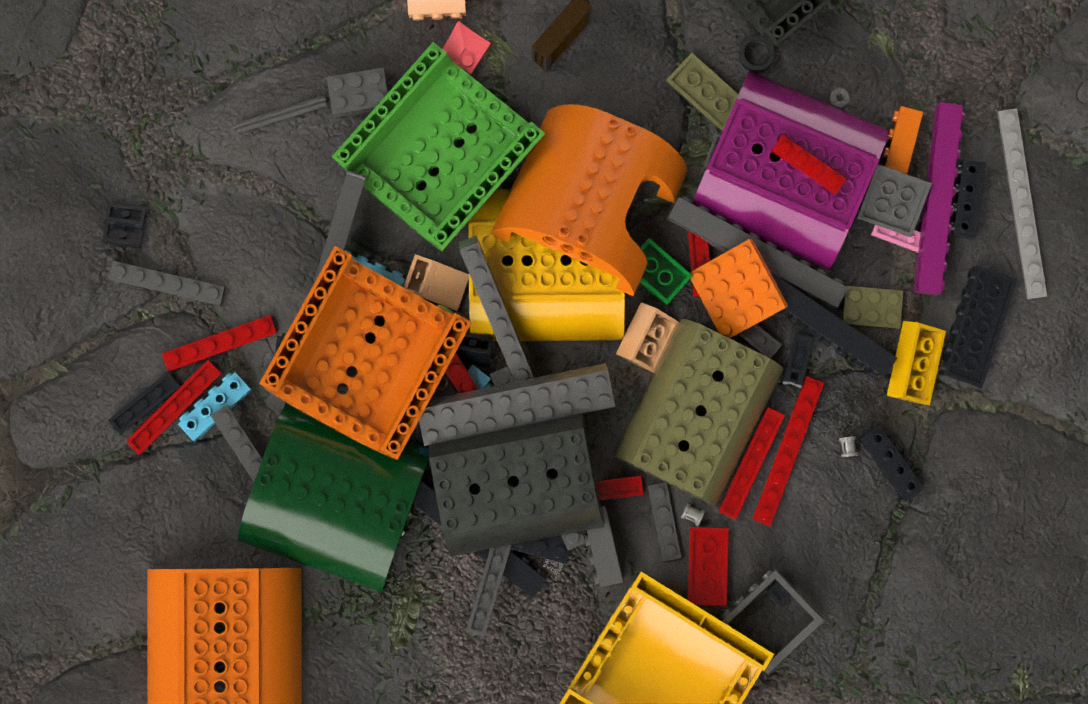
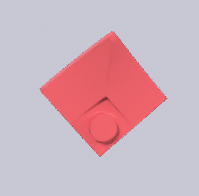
(466, 48)

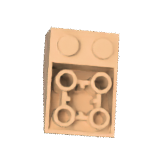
(436, 282)

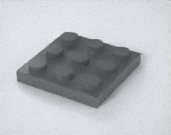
(894, 200)

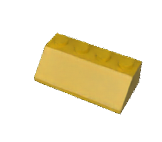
(916, 363)

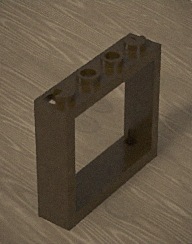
(561, 33)

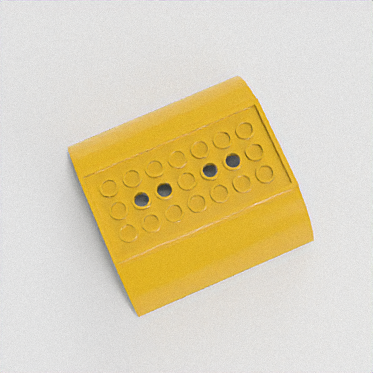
(546, 297)

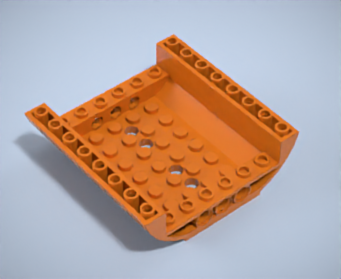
(393, 373)
(257, 646)

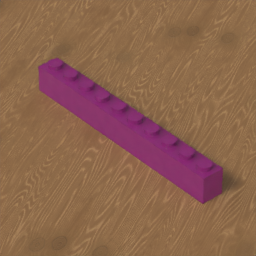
(938, 206)

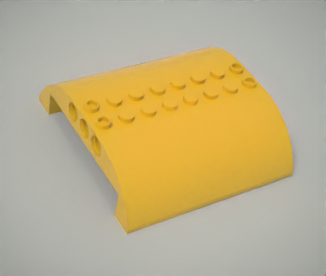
(666, 653)

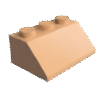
(436, 9)
(647, 337)

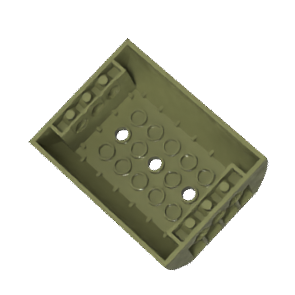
(669, 415)

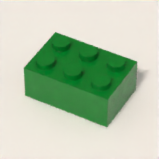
(662, 275)

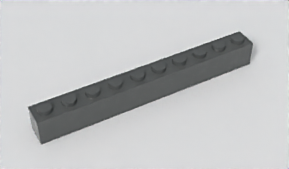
(727, 236)
(496, 309)

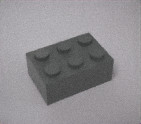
(356, 91)

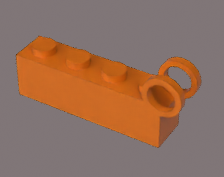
(902, 138)

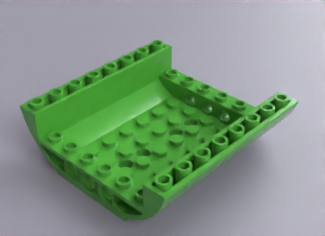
(418, 131)

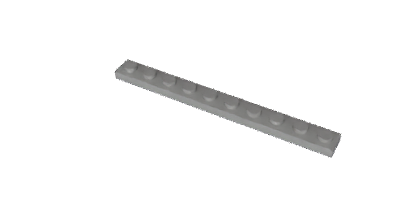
(1022, 204)

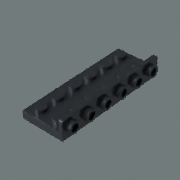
(977, 326)

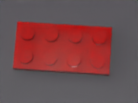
(708, 566)

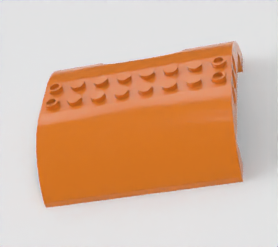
(581, 187)

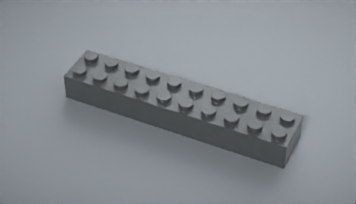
(516, 404)

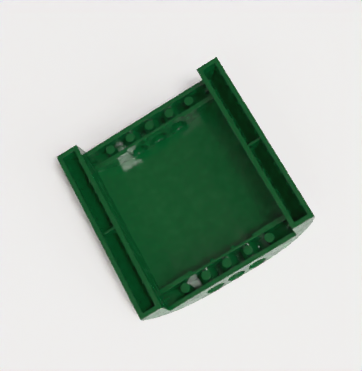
(331, 500)

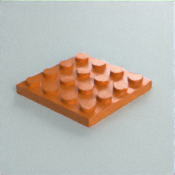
(738, 289)

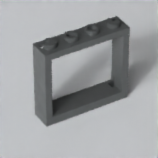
(754, 590)

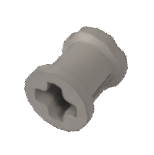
(848, 446)
(692, 514)

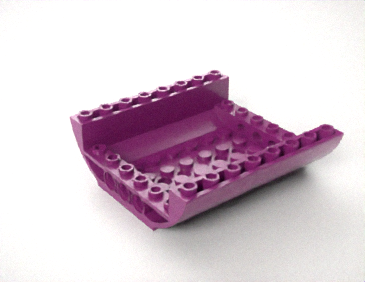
(776, 197)

